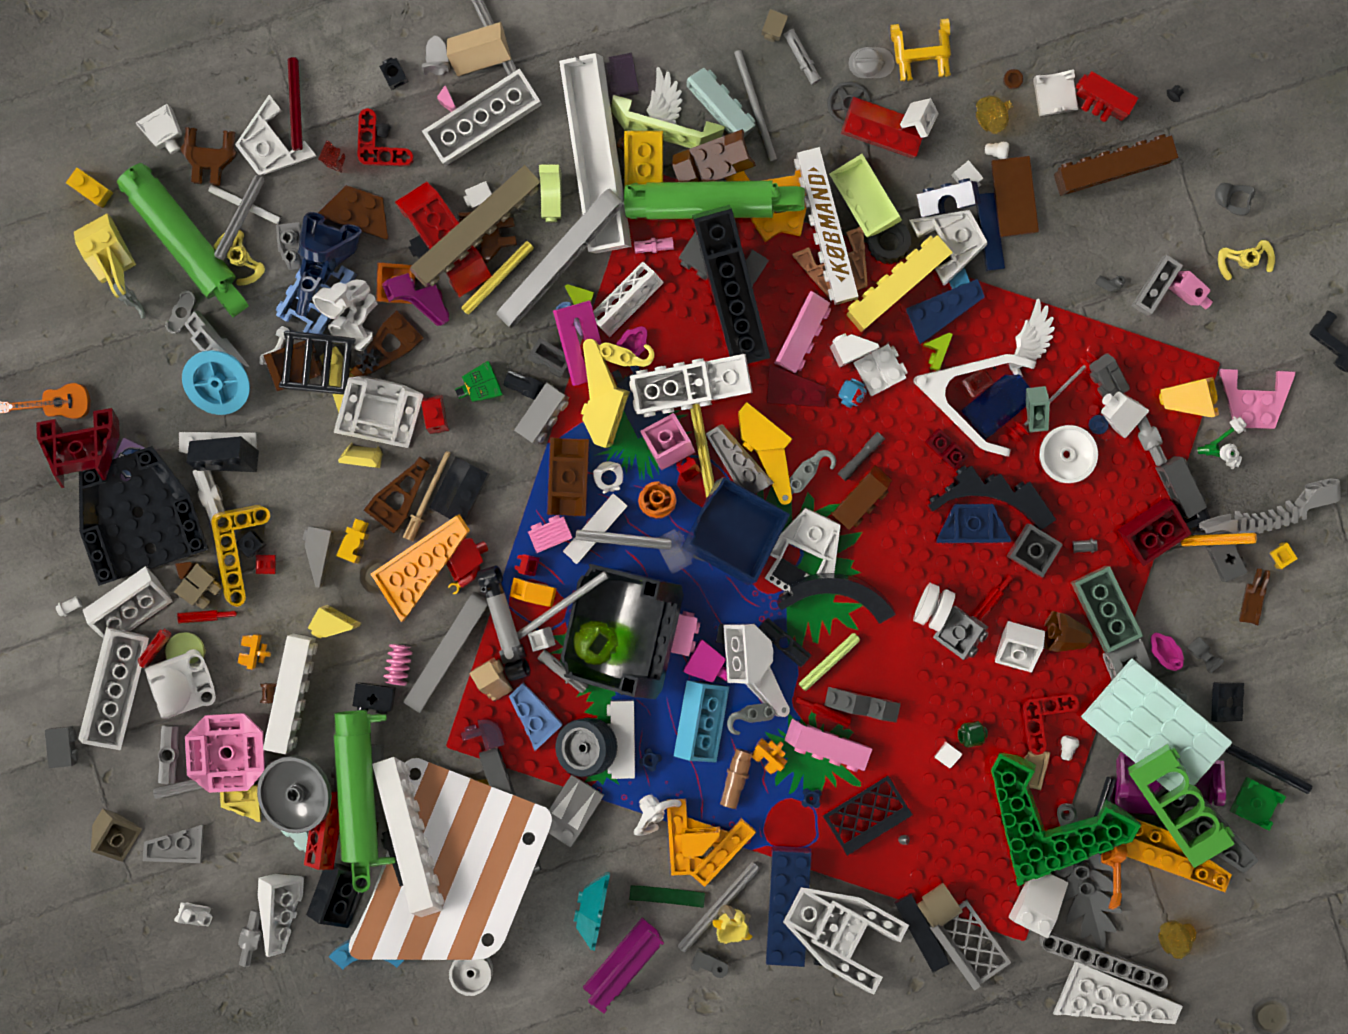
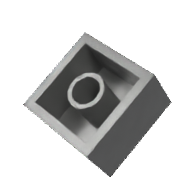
(1034, 550)

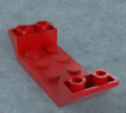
(433, 222)

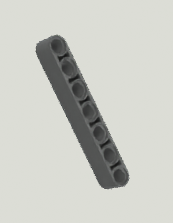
(499, 778)

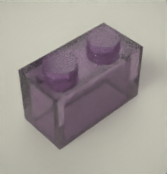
(623, 75)

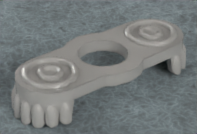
(176, 324)

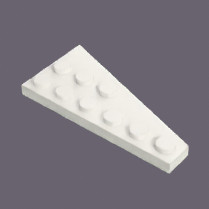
(1106, 997)

